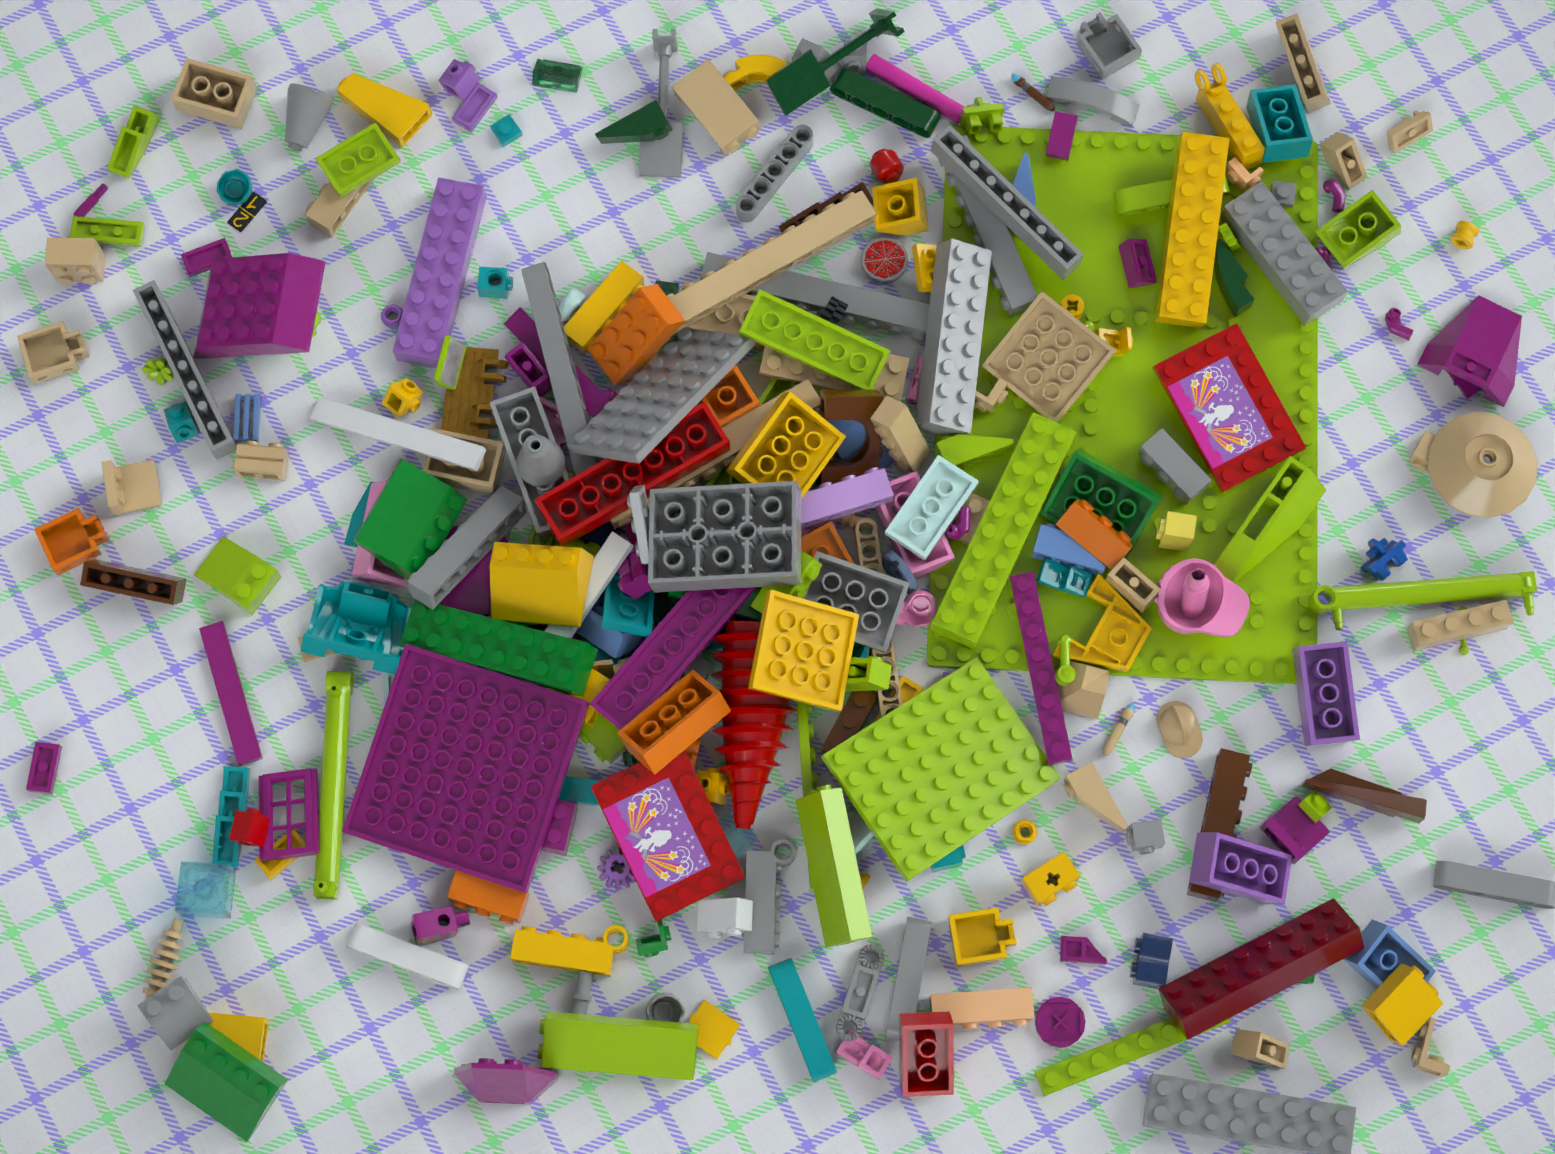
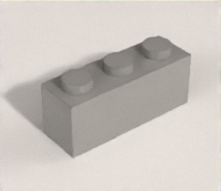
(1174, 467)

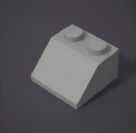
(175, 1012)

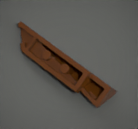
(1368, 795)

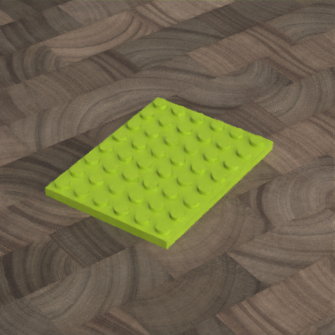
(940, 769)

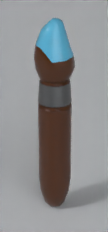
(1032, 92)

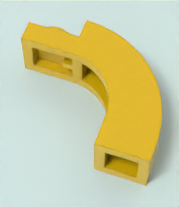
(753, 69)

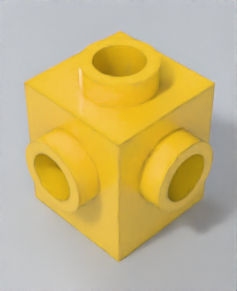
(402, 397)
(714, 785)

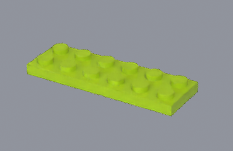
(814, 341)

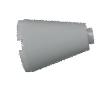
(304, 114)
(540, 461)

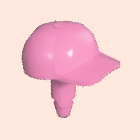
(1201, 600)

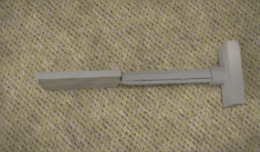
(663, 156)

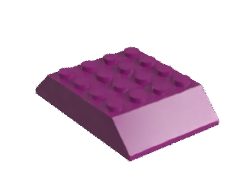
(259, 306)

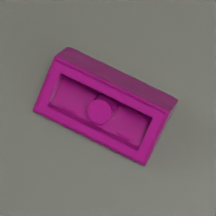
(1137, 263)

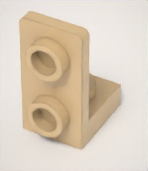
(1432, 1064)

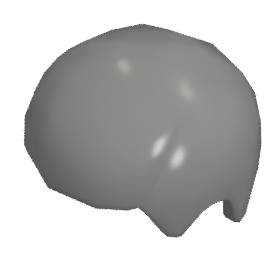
(665, 1007)

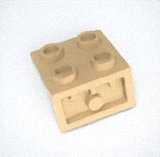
(131, 486)

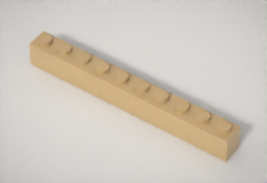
(773, 258)
(738, 434)

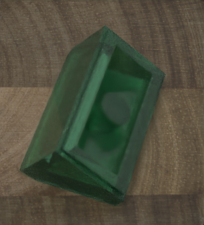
(557, 75)

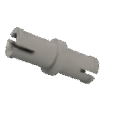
(582, 993)

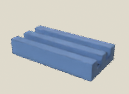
(237, 418)

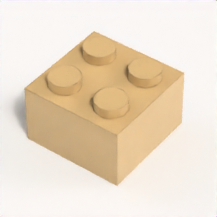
(75, 260)

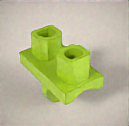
(982, 114)

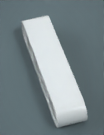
(407, 956)

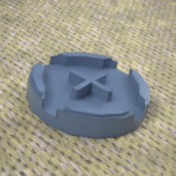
(898, 569)

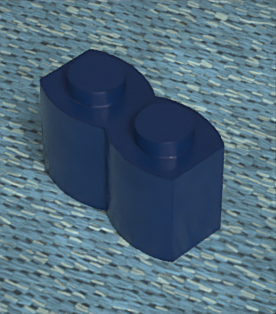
(1152, 960)

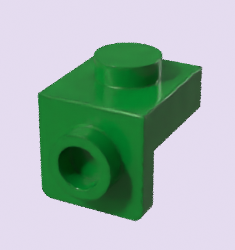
(652, 945)

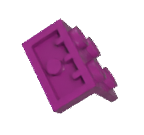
(1294, 830)

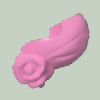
(916, 609)

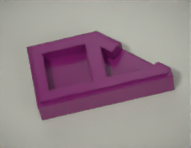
(1079, 950)

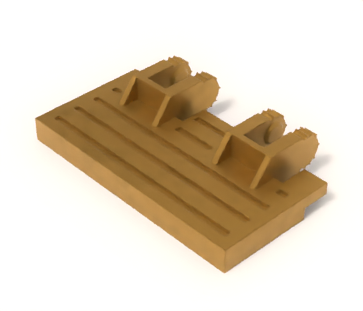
(472, 395)

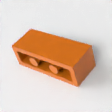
(1095, 533)
(487, 898)

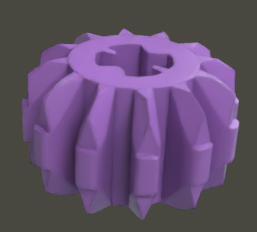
(614, 876)

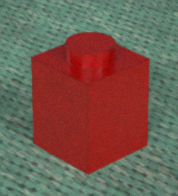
(249, 828)

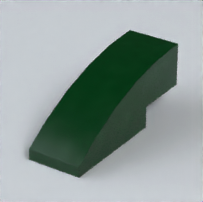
(1231, 280)

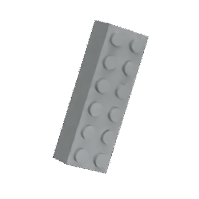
(1283, 253)
(517, 419)

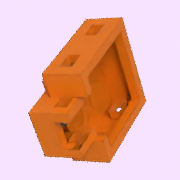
(71, 540)

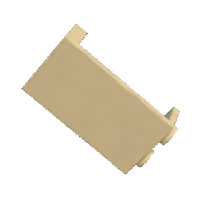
(717, 107)

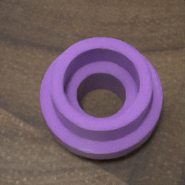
(389, 310)

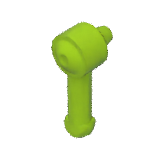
(1065, 673)

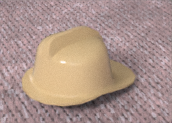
(1179, 729)

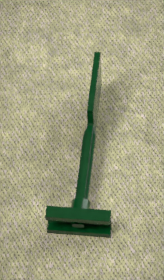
(805, 75)

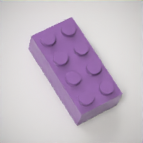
(1326, 693)
(1240, 868)

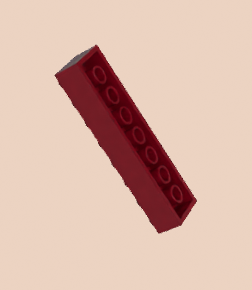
(1261, 968)

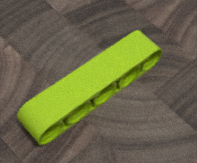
(1148, 197)

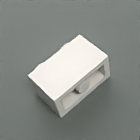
(724, 916)

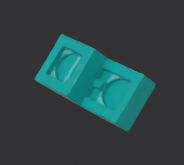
(1063, 578)

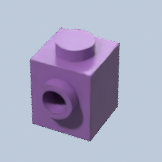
(459, 79)

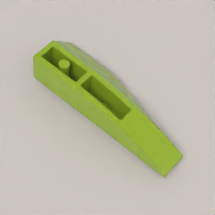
(1272, 520)

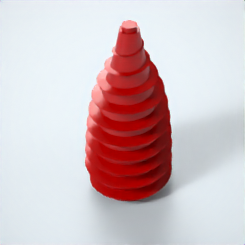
(751, 727)

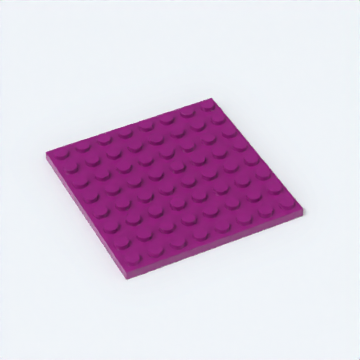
(466, 768)

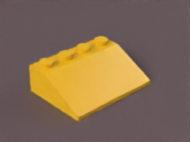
(787, 446)
(539, 583)

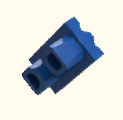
(1380, 554)

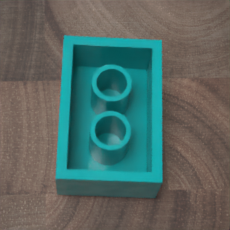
(1279, 122)

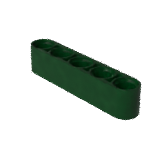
(885, 102)

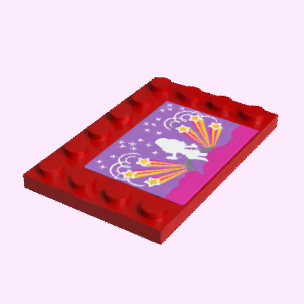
(1229, 407)
(668, 834)

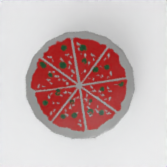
(884, 260)

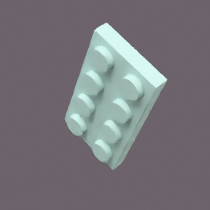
(931, 507)

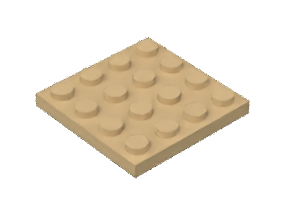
(1049, 358)

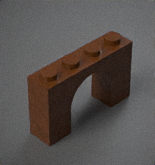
(859, 407)

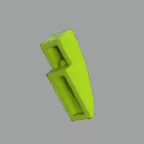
(133, 141)

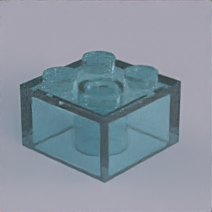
(205, 890)

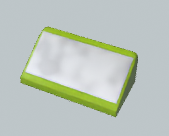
(449, 363)

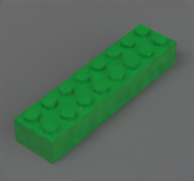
(501, 647)

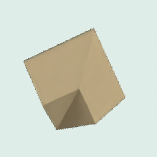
(1086, 691)

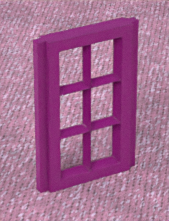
(311, 822)

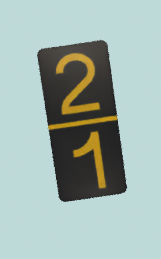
(247, 212)

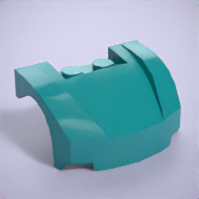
(358, 623)

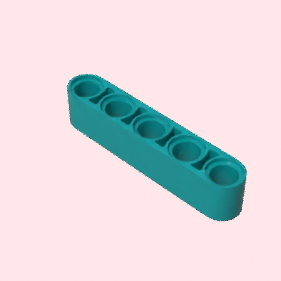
(802, 1020)

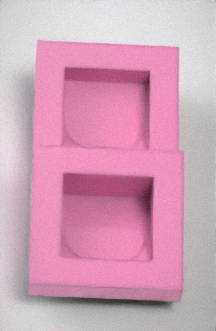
(864, 1056)

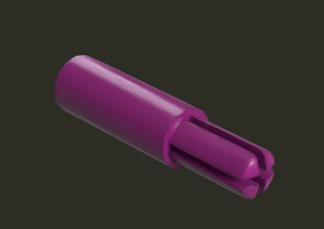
(91, 201)

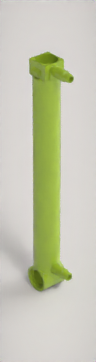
(1424, 592)
(339, 690)

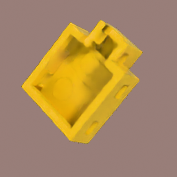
(980, 936)

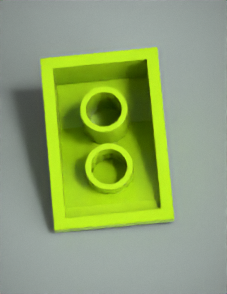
(1359, 230)
(238, 575)

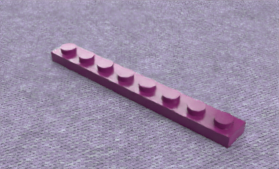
(1041, 668)

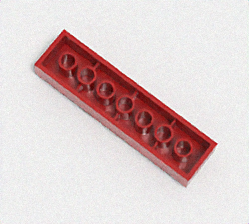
(603, 489)

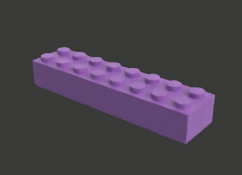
(439, 271)

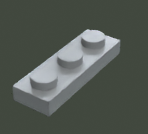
(640, 522)

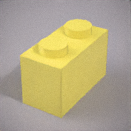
(1176, 531)

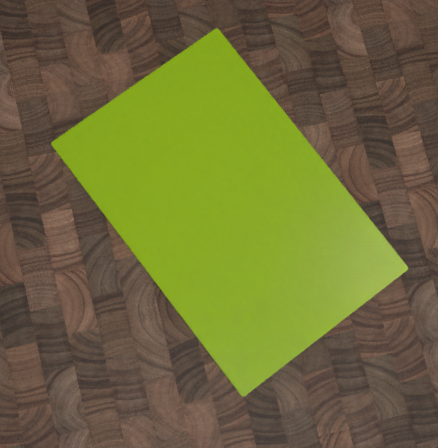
(1130, 406)

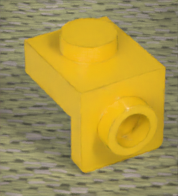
(1119, 340)

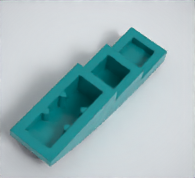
(231, 799)

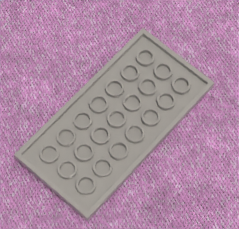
(661, 395)

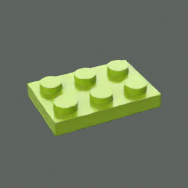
(358, 160)

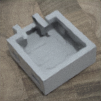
(1107, 45)

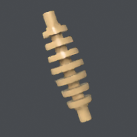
(166, 954)

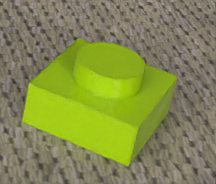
(1315, 806)

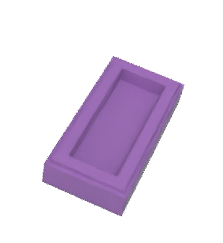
(474, 107)

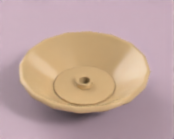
(1469, 481)

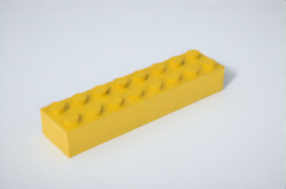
(1192, 230)

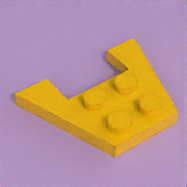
(1117, 635)

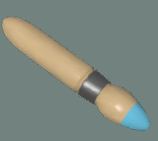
(1126, 715)

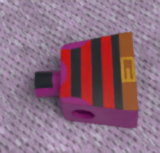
(427, 929)

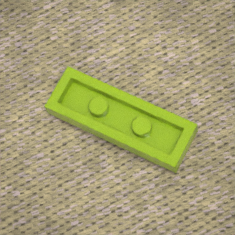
(108, 231)

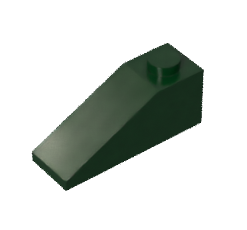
(640, 126)

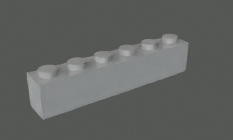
(466, 547)

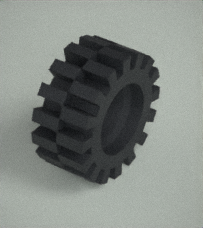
(834, 311)

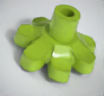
(158, 370)

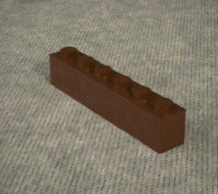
(1223, 804)

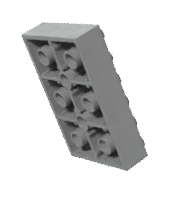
(725, 536)

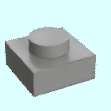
(1284, 193)

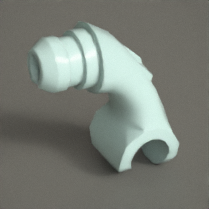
(570, 303)

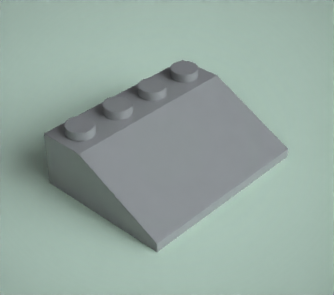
(863, 592)

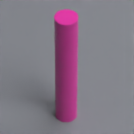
(915, 88)

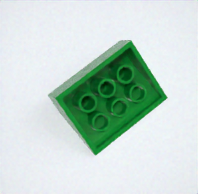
(1107, 490)
(409, 519)
(225, 1081)

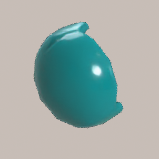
(234, 187)

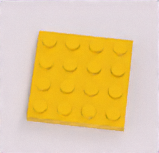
(803, 651)

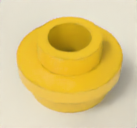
(1030, 826)

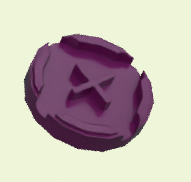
(1060, 1022)

